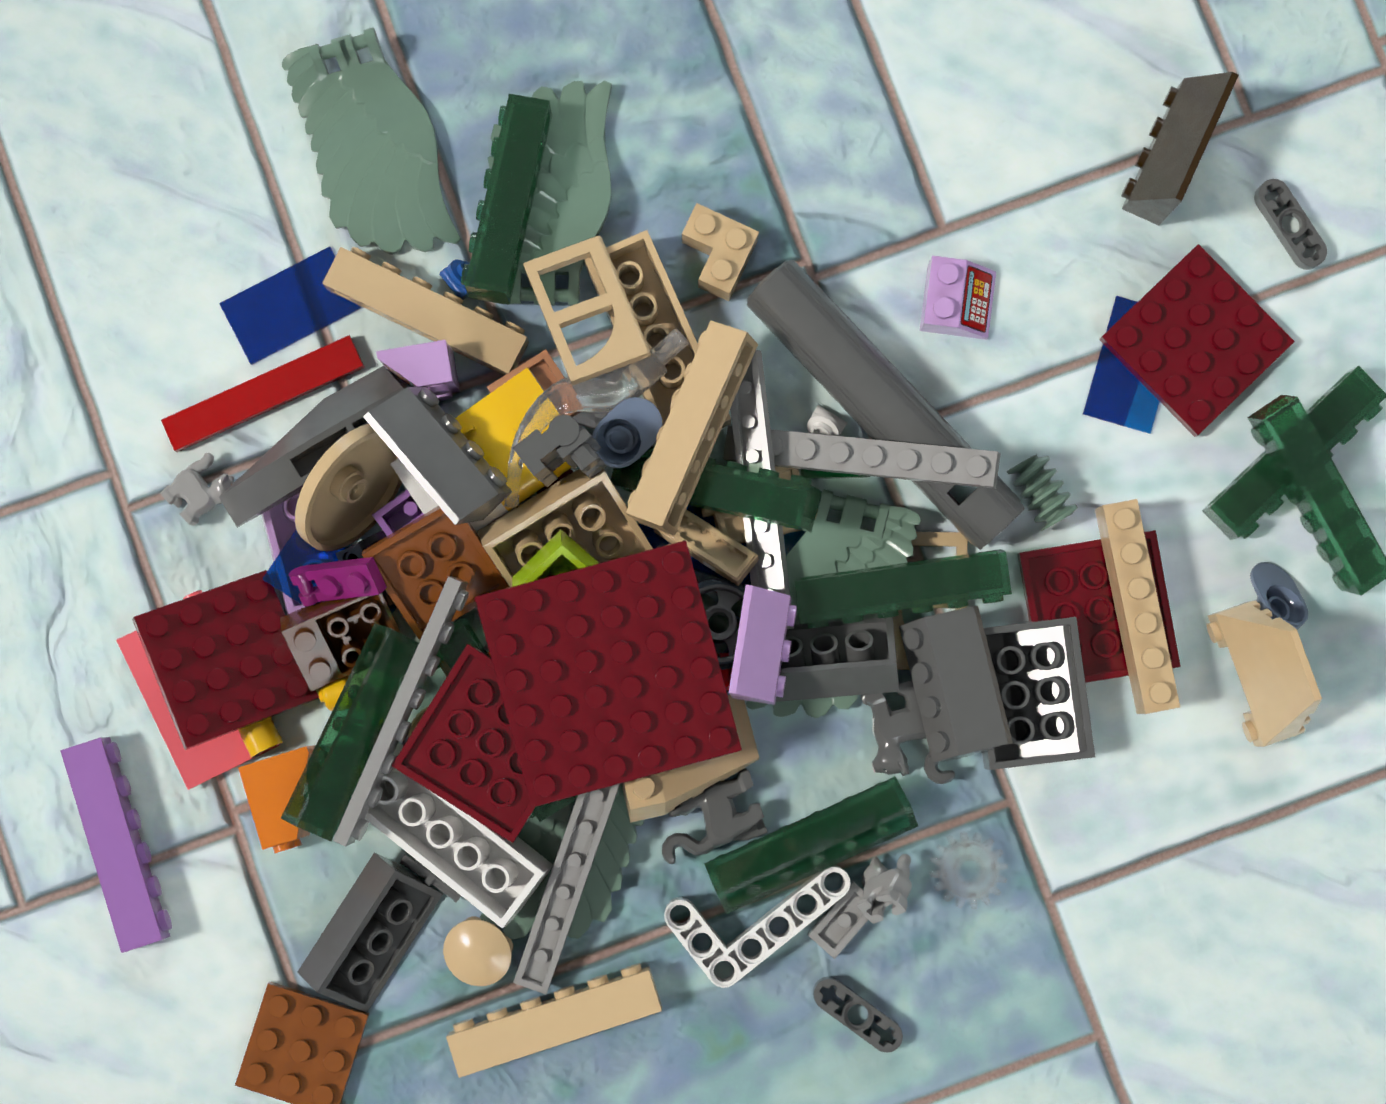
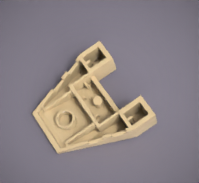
(1270, 669)
(664, 791)

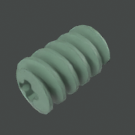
(1042, 490)

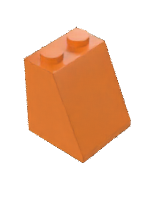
(268, 791)

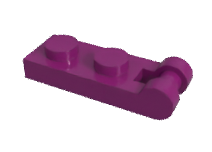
(338, 580)

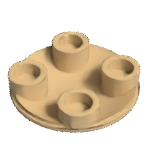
(477, 952)

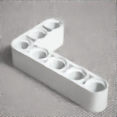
(759, 930)

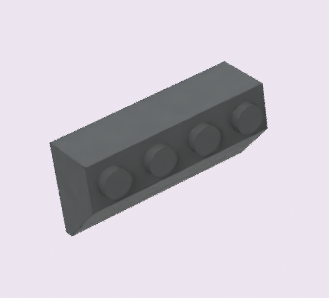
(439, 455)
(841, 659)
(955, 684)
(369, 933)

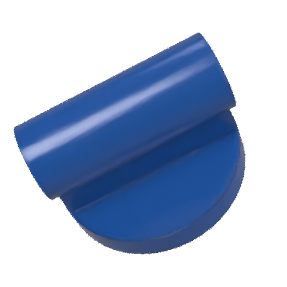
(452, 277)

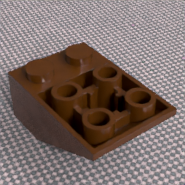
(332, 635)

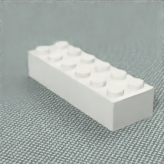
(457, 848)

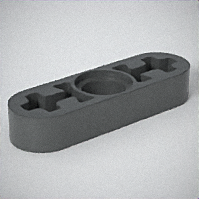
(1268, 208)
(873, 1037)

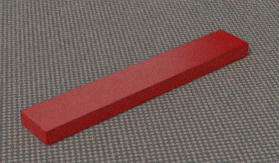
(262, 393)

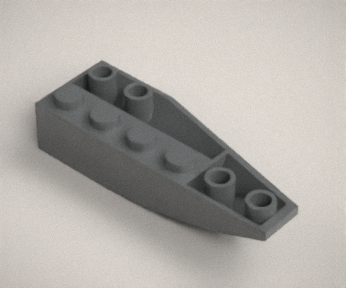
(289, 462)

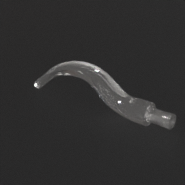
(593, 395)

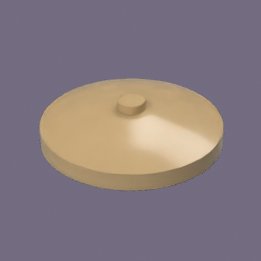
(346, 489)

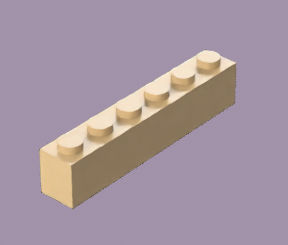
(425, 311)
(691, 427)
(1137, 607)
(553, 1021)

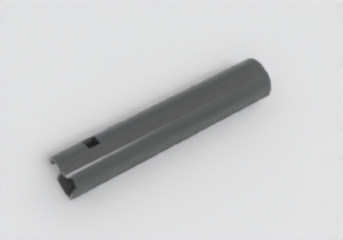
(872, 391)

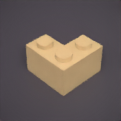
(727, 245)

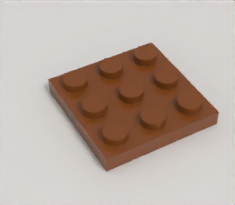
(422, 557)
(301, 1047)

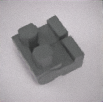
(560, 443)

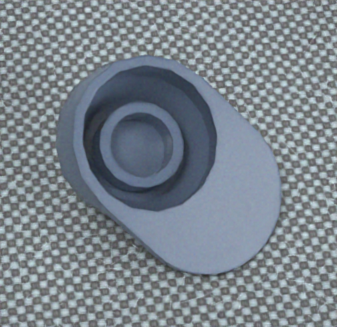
(627, 431)
(1278, 594)

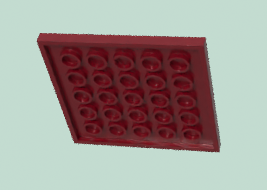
(608, 673)

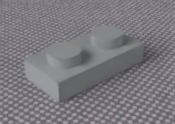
(840, 923)

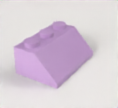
(762, 645)

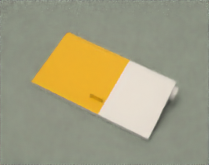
(492, 427)

